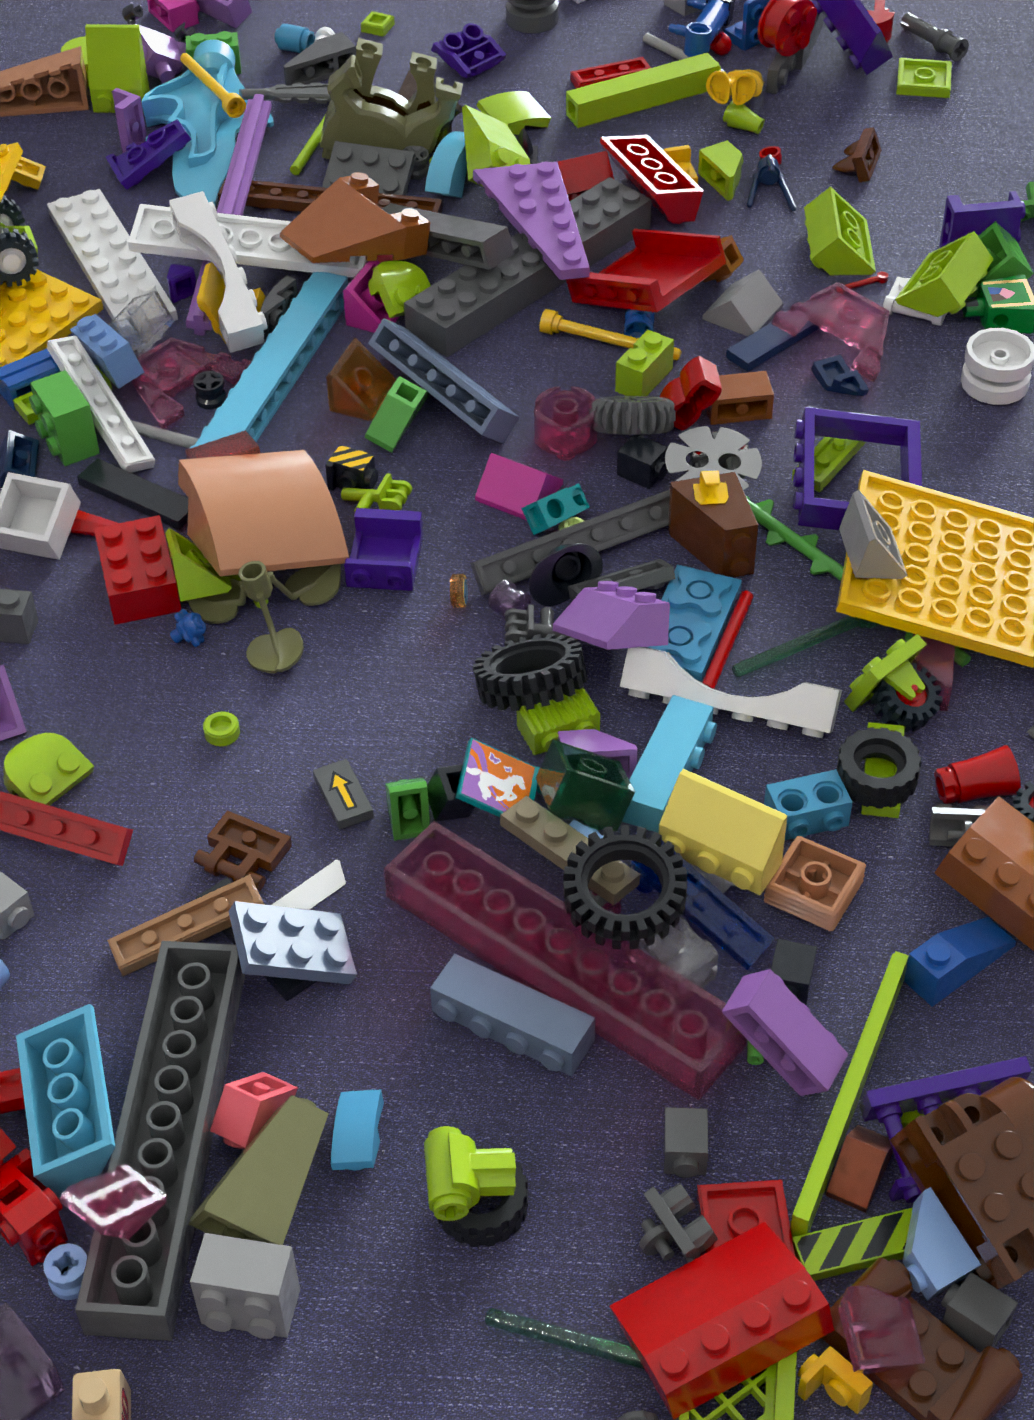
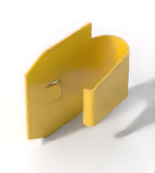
(710, 489)

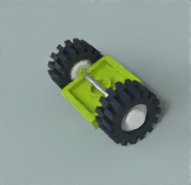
(17, 245)

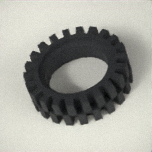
(558, 672)
(622, 927)

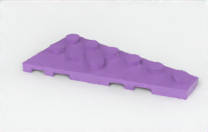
(539, 207)

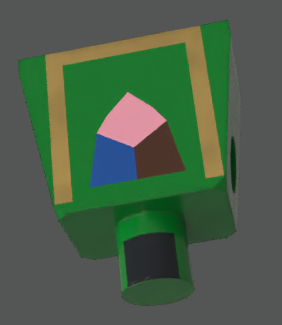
(1003, 304)

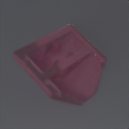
(114, 1201)
(879, 1330)

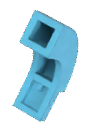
(448, 167)

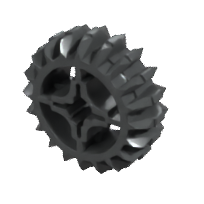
(633, 415)

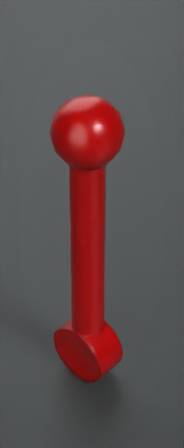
(882, 277)

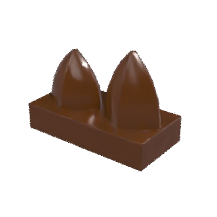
(861, 156)

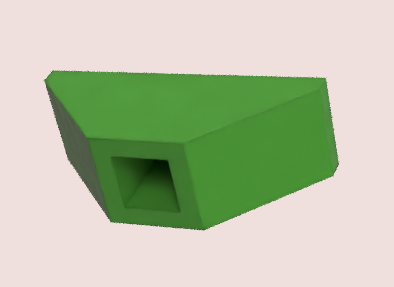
(396, 414)

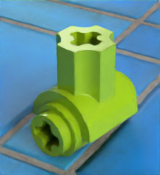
(462, 1174)

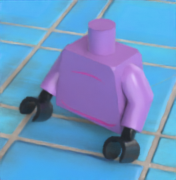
(160, 50)

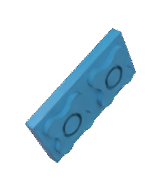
(697, 616)

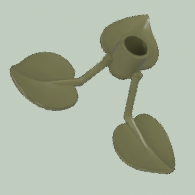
(278, 649)

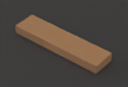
(184, 924)

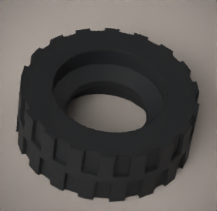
(885, 745)
(496, 1225)

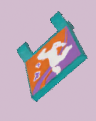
(495, 779)

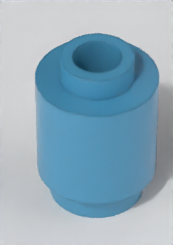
(293, 38)

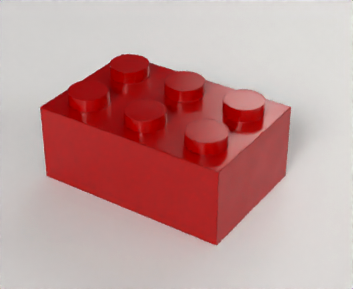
(137, 570)

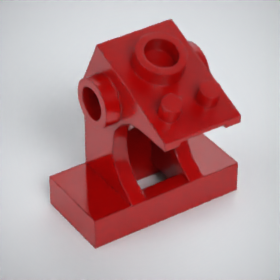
(29, 1213)

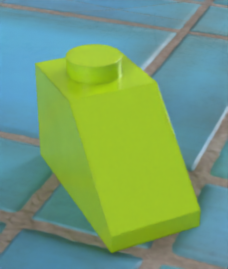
(721, 167)

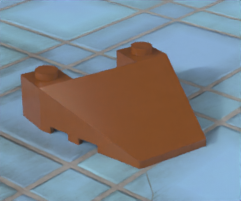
(350, 223)

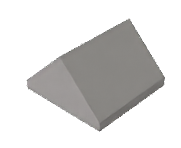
(745, 305)
(870, 541)

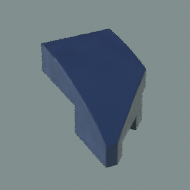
(837, 377)

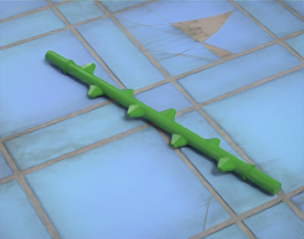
(806, 545)

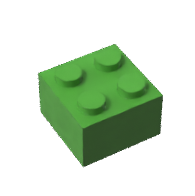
(64, 418)

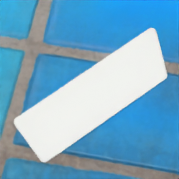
(315, 888)

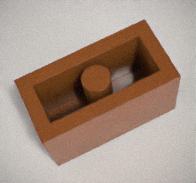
(743, 398)

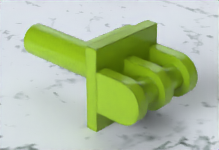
(389, 495)

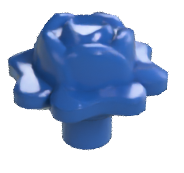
(189, 628)

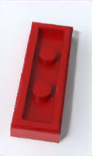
(607, 71)

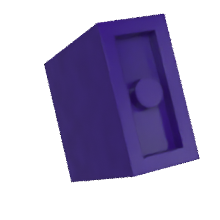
(964, 219)
(384, 549)

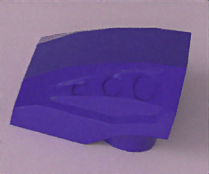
(469, 51)

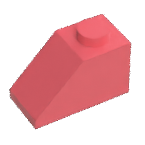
(248, 1106)

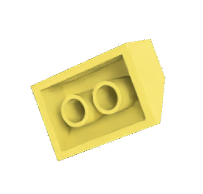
(724, 832)

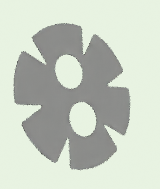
(726, 442)

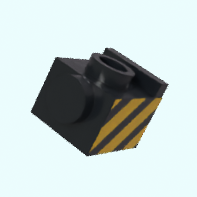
(351, 469)

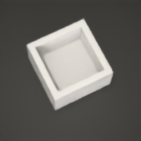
(36, 515)

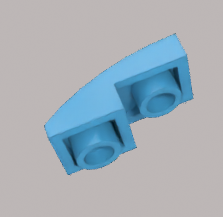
(356, 1130)

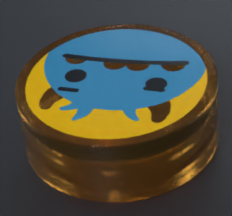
(459, 590)

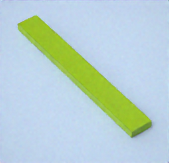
(848, 1096)

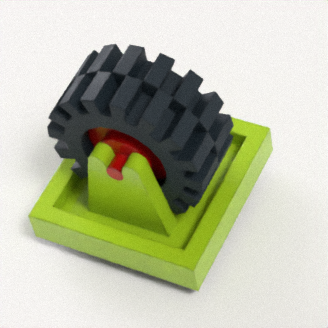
(898, 687)

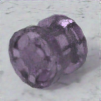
(506, 597)

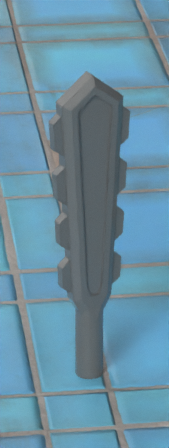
(297, 92)

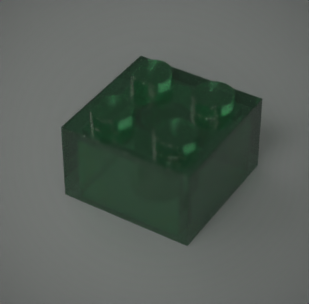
(584, 786)

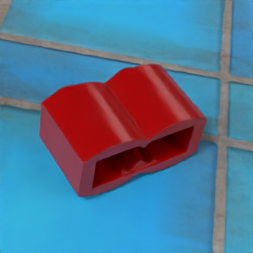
(693, 391)

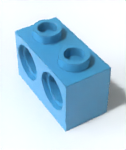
(811, 802)

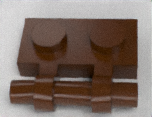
(246, 840)

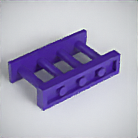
(926, 1095)

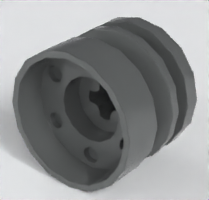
(532, 15)

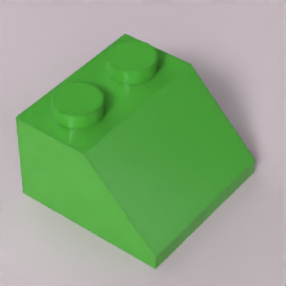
(1006, 254)

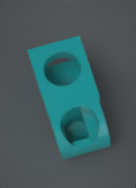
(555, 508)

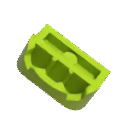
(396, 284)
(44, 768)

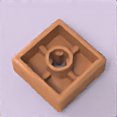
(815, 883)

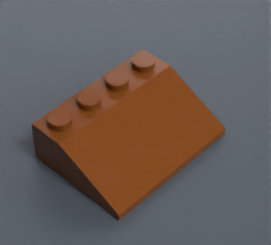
(996, 868)

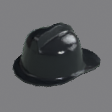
(561, 568)

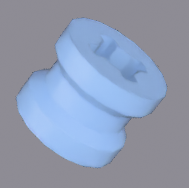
(68, 1284)

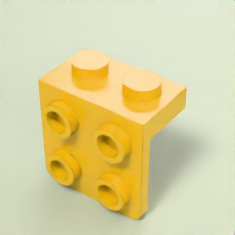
(212, 294)

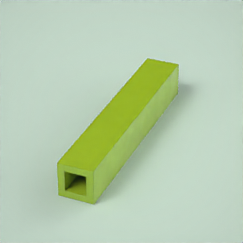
(639, 90)

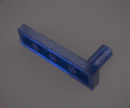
(714, 914)

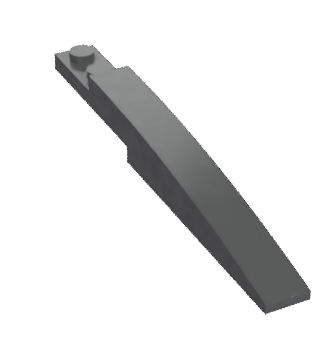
(782, 65)

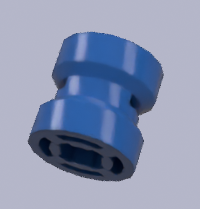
(638, 322)

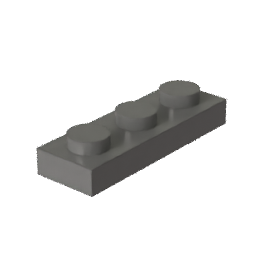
(647, 575)

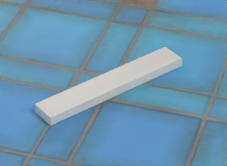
(106, 410)

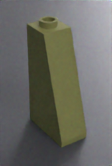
(266, 1180)

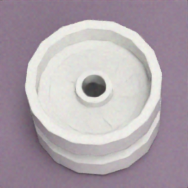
(997, 366)

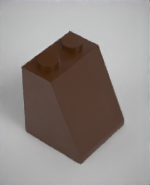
(715, 533)

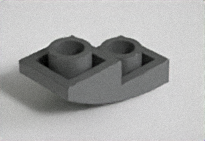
(278, 302)

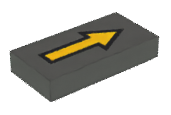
(343, 794)

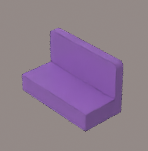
(129, 118)

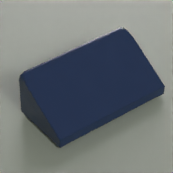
(18, 455)

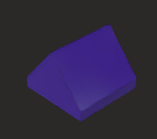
(180, 282)

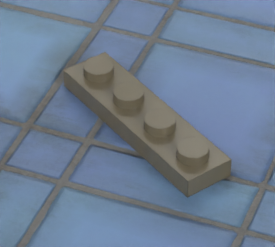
(557, 840)

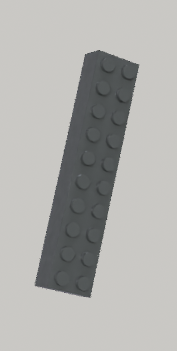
(480, 299)
(166, 1137)

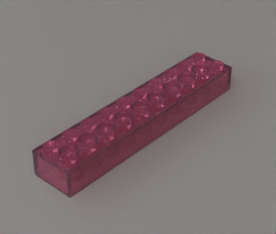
(531, 939)

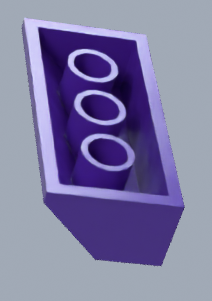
(856, 32)

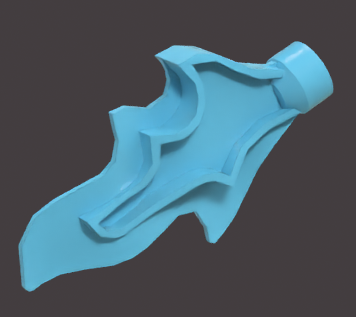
(207, 157)

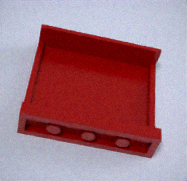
(653, 272)

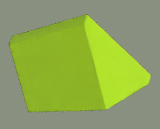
(192, 570)

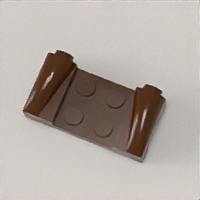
(954, 1379)

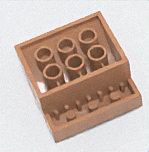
(261, 511)

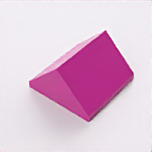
(360, 307)
(513, 485)

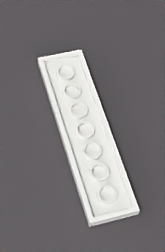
(253, 238)
(103, 251)

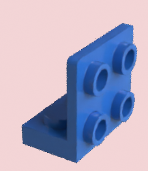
(745, 33)

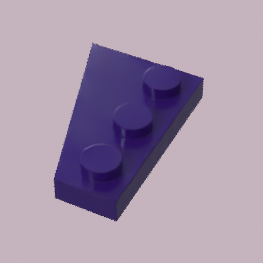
(143, 158)

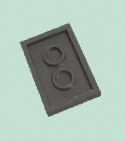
(385, 166)

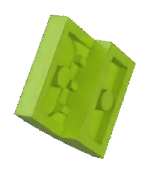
(515, 110)

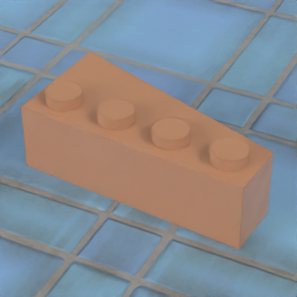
(45, 85)

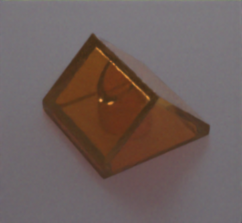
(358, 383)

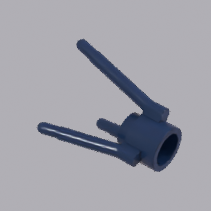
(768, 174)

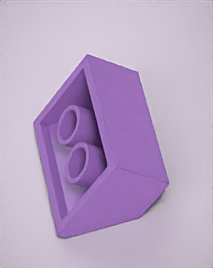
(615, 617)

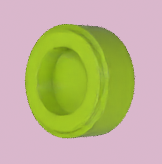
(221, 728)

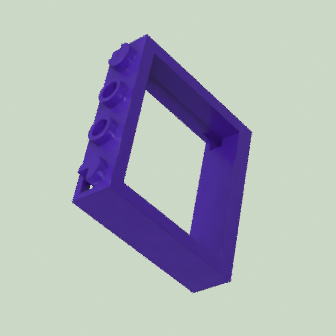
(850, 426)

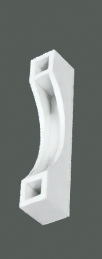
(197, 227)
(804, 706)

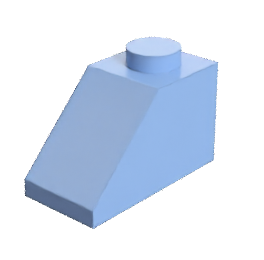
(935, 1248)

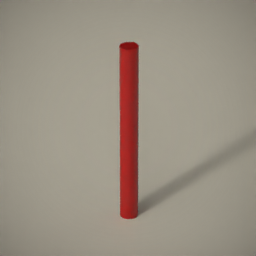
(728, 639)

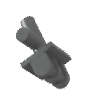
(521, 624)

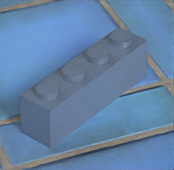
(512, 1015)

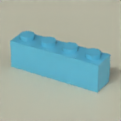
(672, 747)

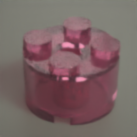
(564, 422)

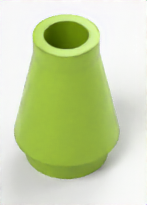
(743, 118)

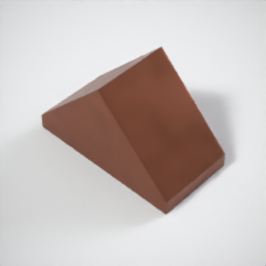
(860, 1168)

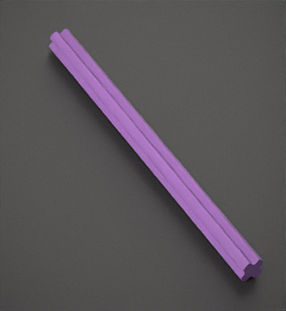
(236, 186)

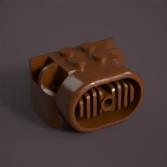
(982, 1170)

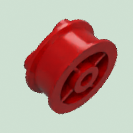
(787, 25)

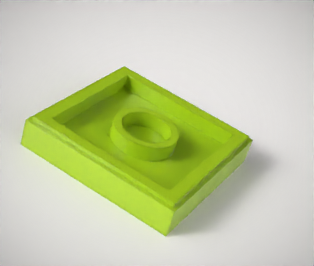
(924, 77)

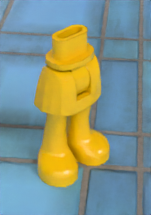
(738, 83)

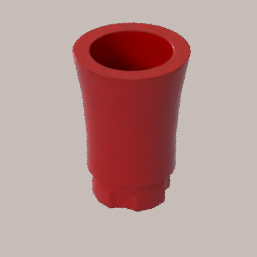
(979, 777)

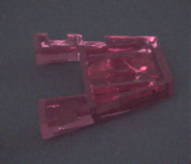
(847, 316)
(172, 368)

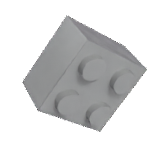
(245, 1286)

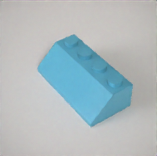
(65, 1099)

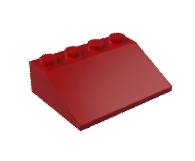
(723, 1318)

